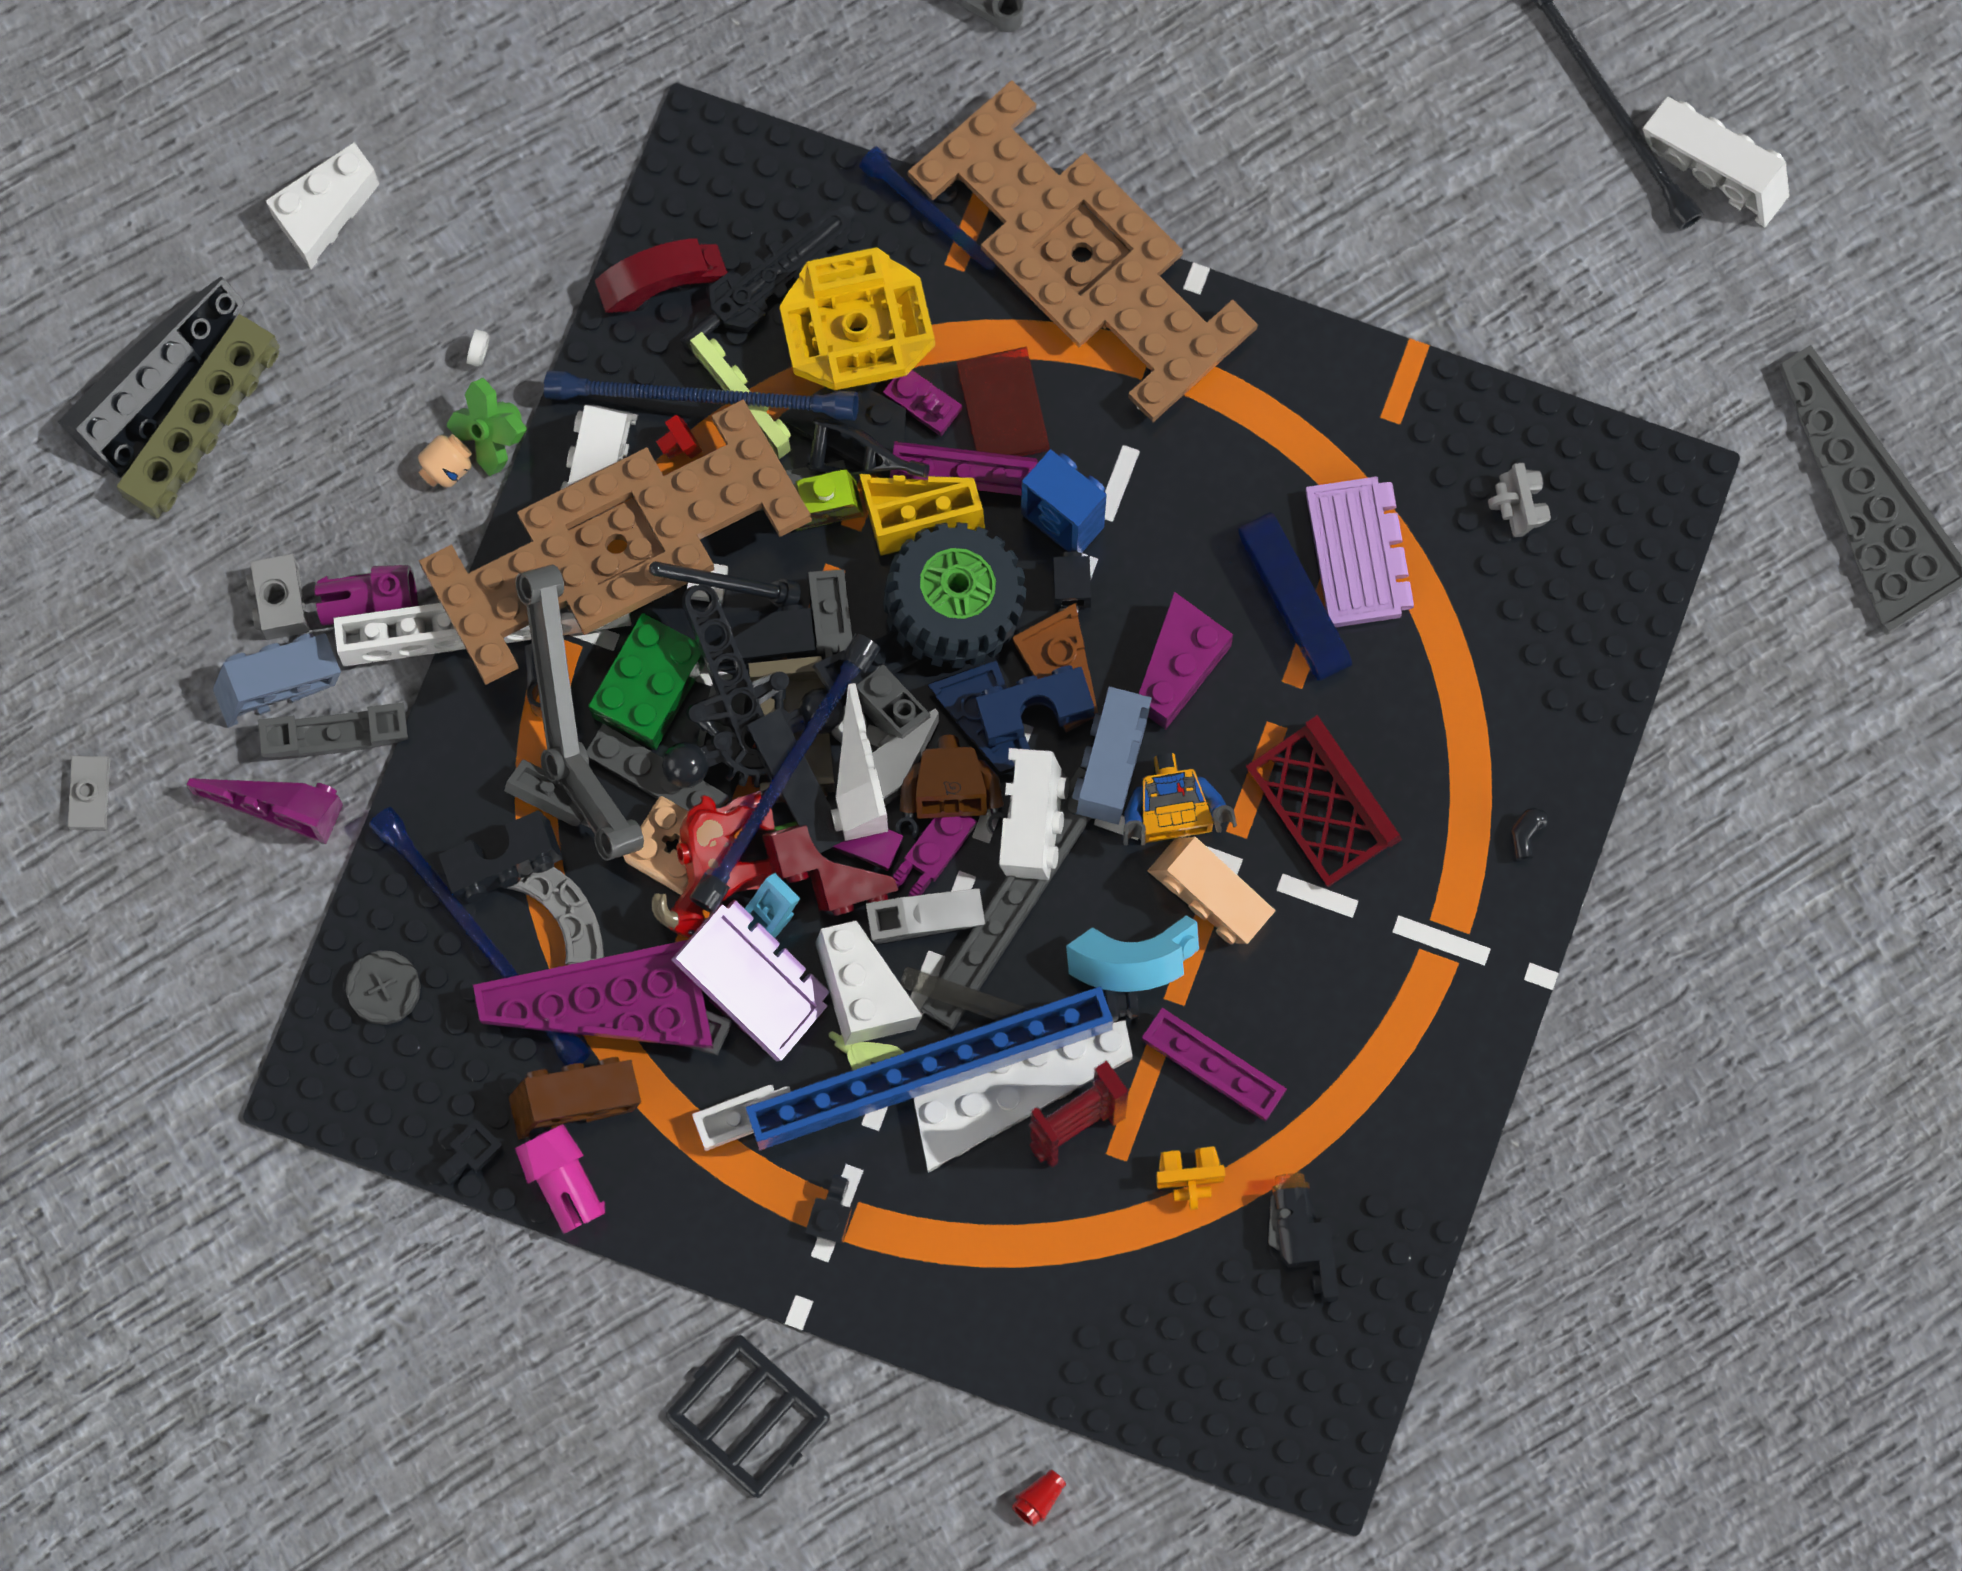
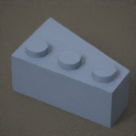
(275, 675)
(1113, 755)

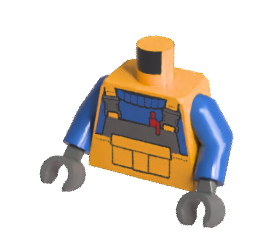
(1174, 805)

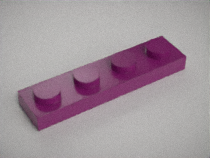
(990, 470)
(1213, 1064)

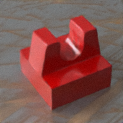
(679, 439)

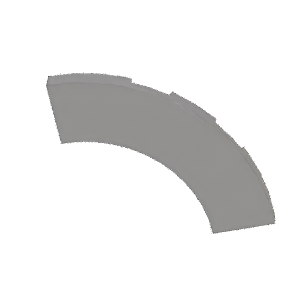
(569, 909)

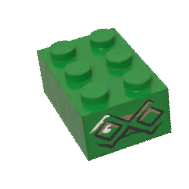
(648, 682)

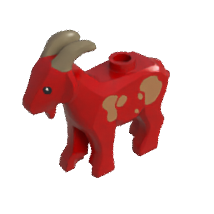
(705, 840)

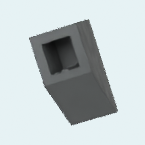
(890, 704)

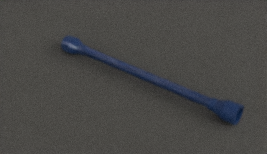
(838, 404)

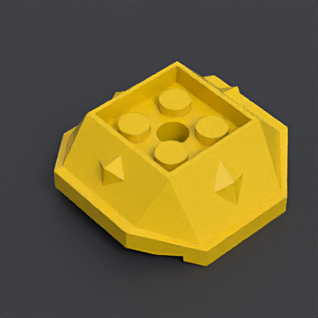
(852, 293)

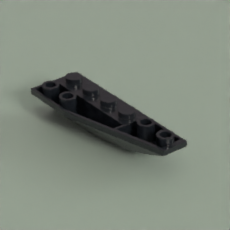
(142, 387)

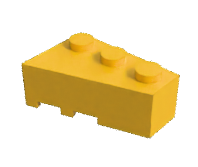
(906, 506)

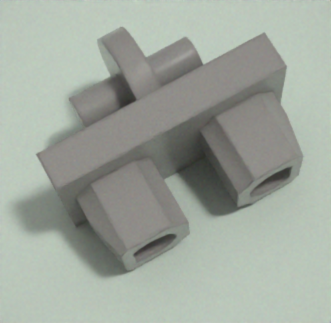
(1516, 500)

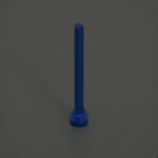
(878, 165)

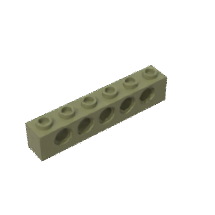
(240, 339)

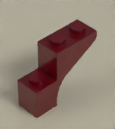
(834, 884)

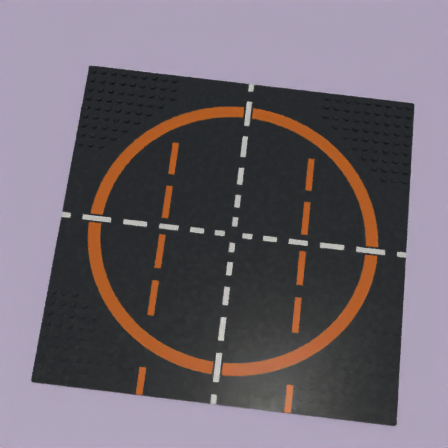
(1377, 1001)

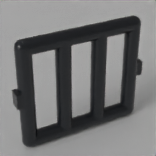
(703, 1438)

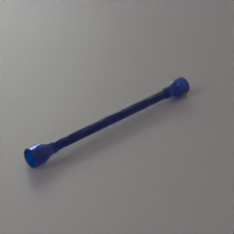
(391, 830)

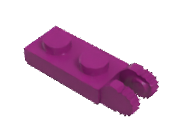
(934, 850)

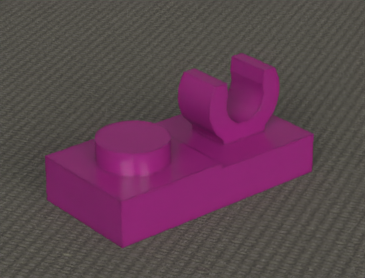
(923, 401)

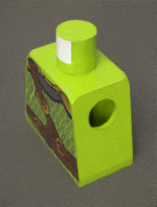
(830, 498)

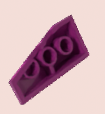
(289, 805)

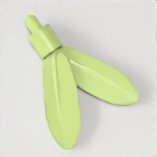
(863, 1053)

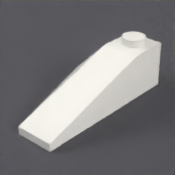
(858, 793)

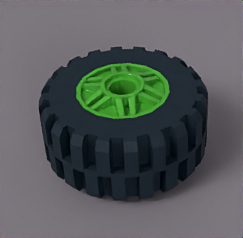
(954, 595)

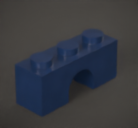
(1062, 692)

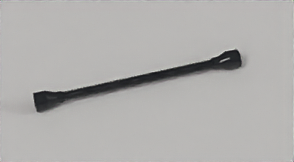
(1681, 207)

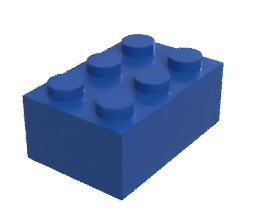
(1063, 502)

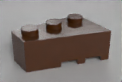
(574, 1095)

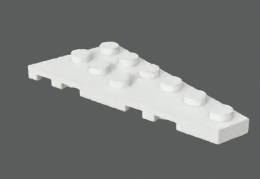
(988, 1104)

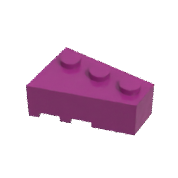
(1182, 659)

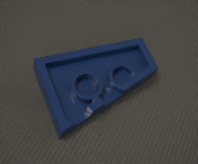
(958, 698)

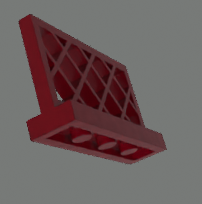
(1349, 782)

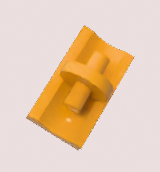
(1173, 1175)

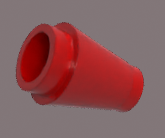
(1037, 1499)

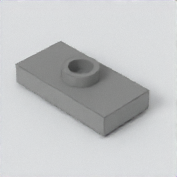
(89, 793)

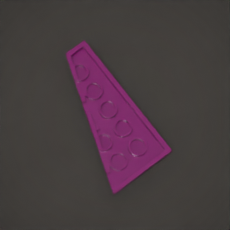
(615, 996)

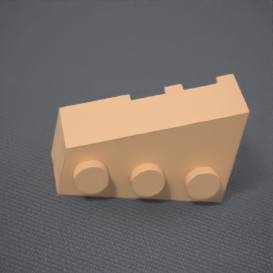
(1211, 890)

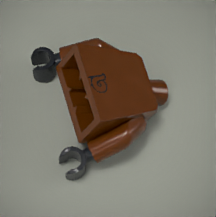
(950, 784)

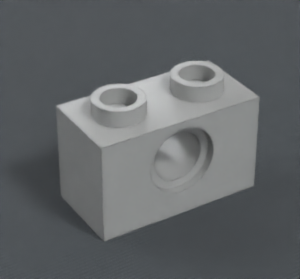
(290, 614)

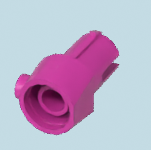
(556, 1167)

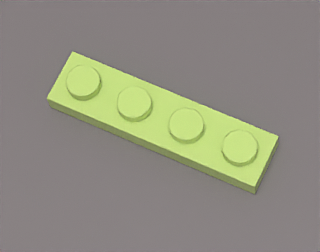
(731, 378)

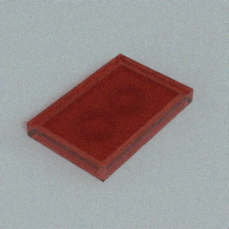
(1003, 403)

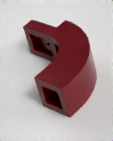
(657, 269)

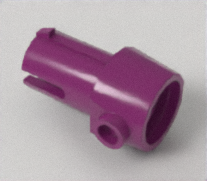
(380, 590)

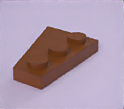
(1053, 645)

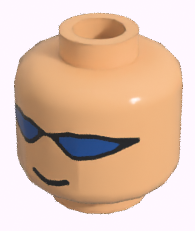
(444, 461)

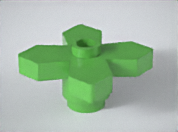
(489, 424)

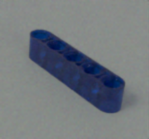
(1295, 596)

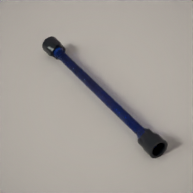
(713, 887)

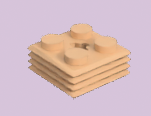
(653, 860)

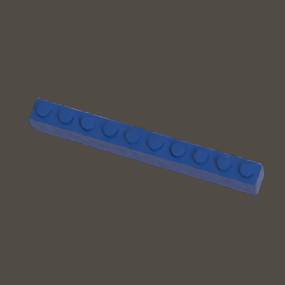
(930, 1068)

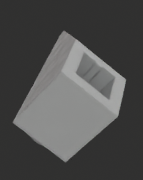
(898, 756)
(924, 915)

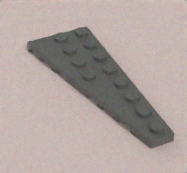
(1890, 530)

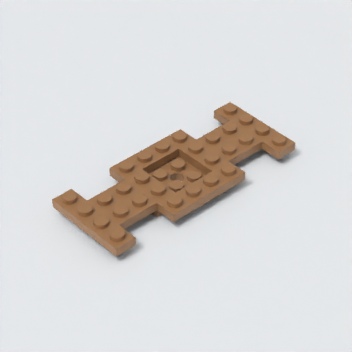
(1048, 222)
(657, 524)

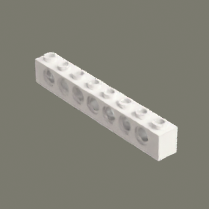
(417, 633)

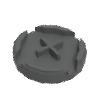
(383, 987)

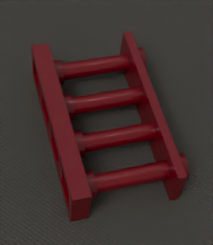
(1102, 1101)

